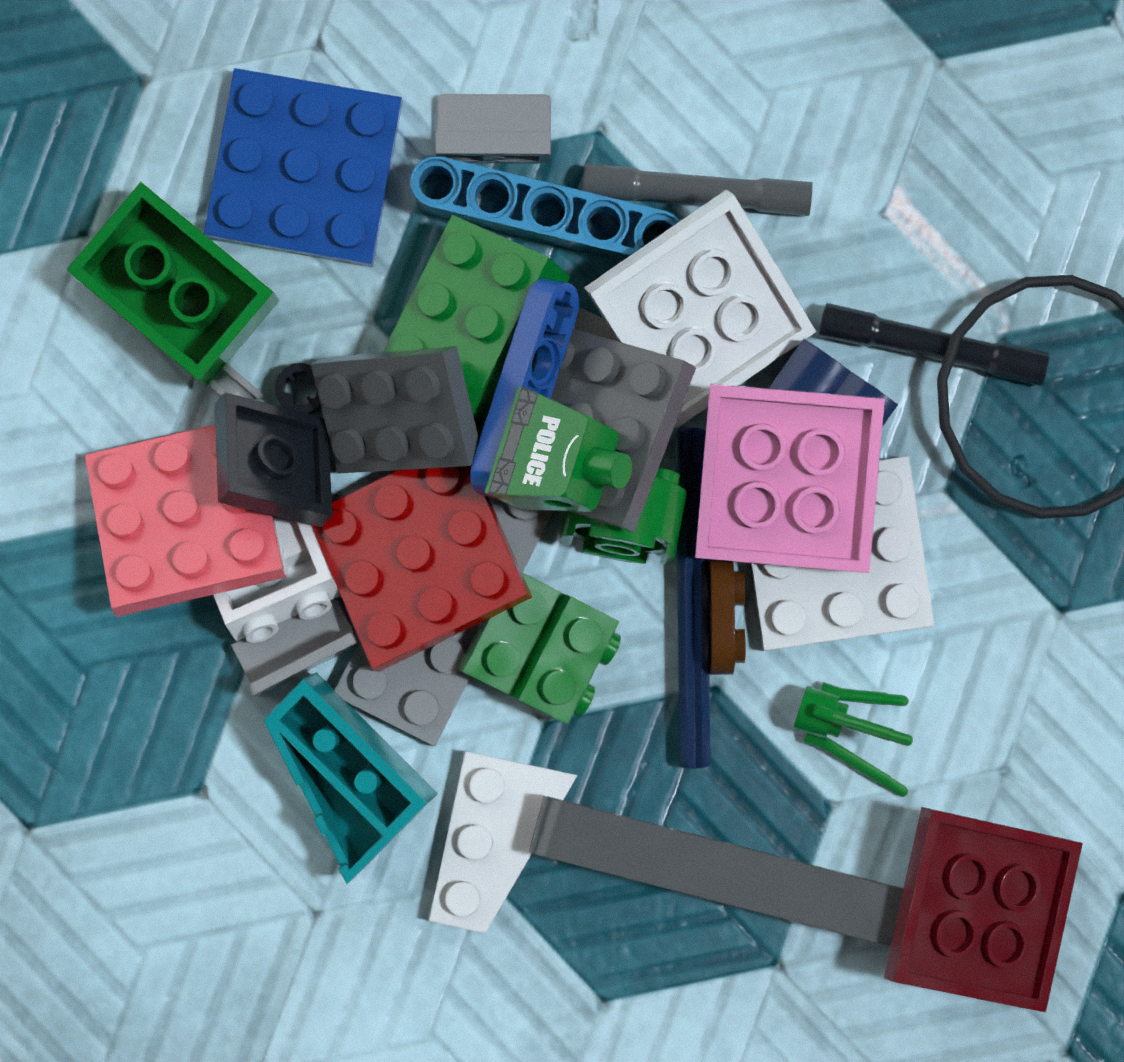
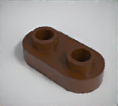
(725, 592)

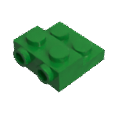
(544, 651)

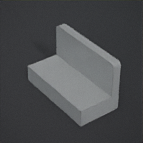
(494, 128)
(295, 648)

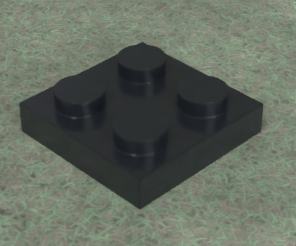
(272, 460)

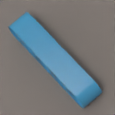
(524, 195)

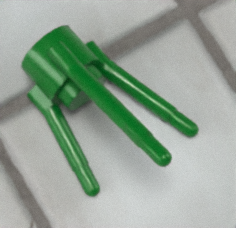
(824, 715)

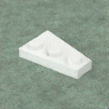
(490, 836)

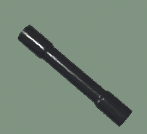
(871, 330)

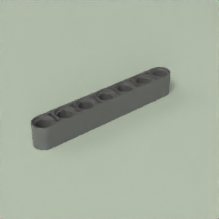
(716, 870)

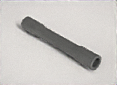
(762, 194)

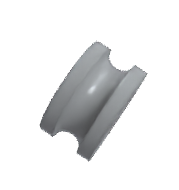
(234, 383)

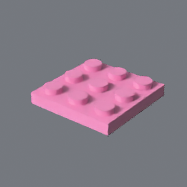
(789, 478)

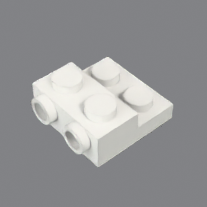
(305, 591)

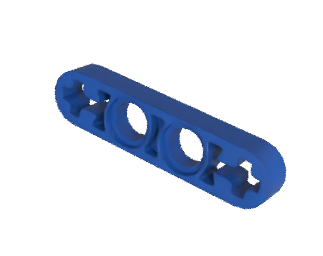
(541, 328)

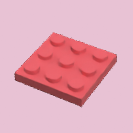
(166, 530)

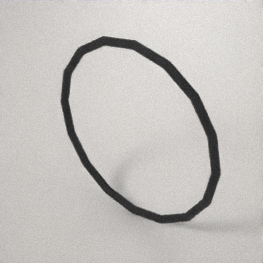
(943, 399)

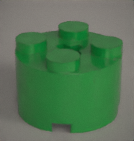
(655, 532)

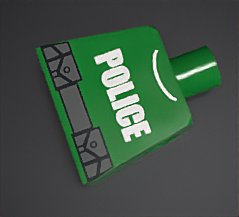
(555, 457)

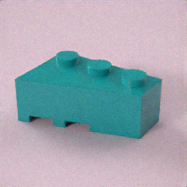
(346, 772)

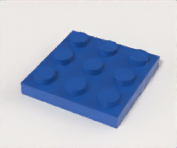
(303, 167)

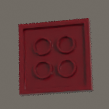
(983, 910)

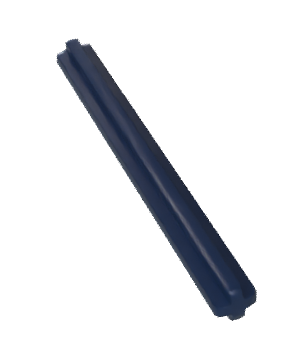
(692, 609)

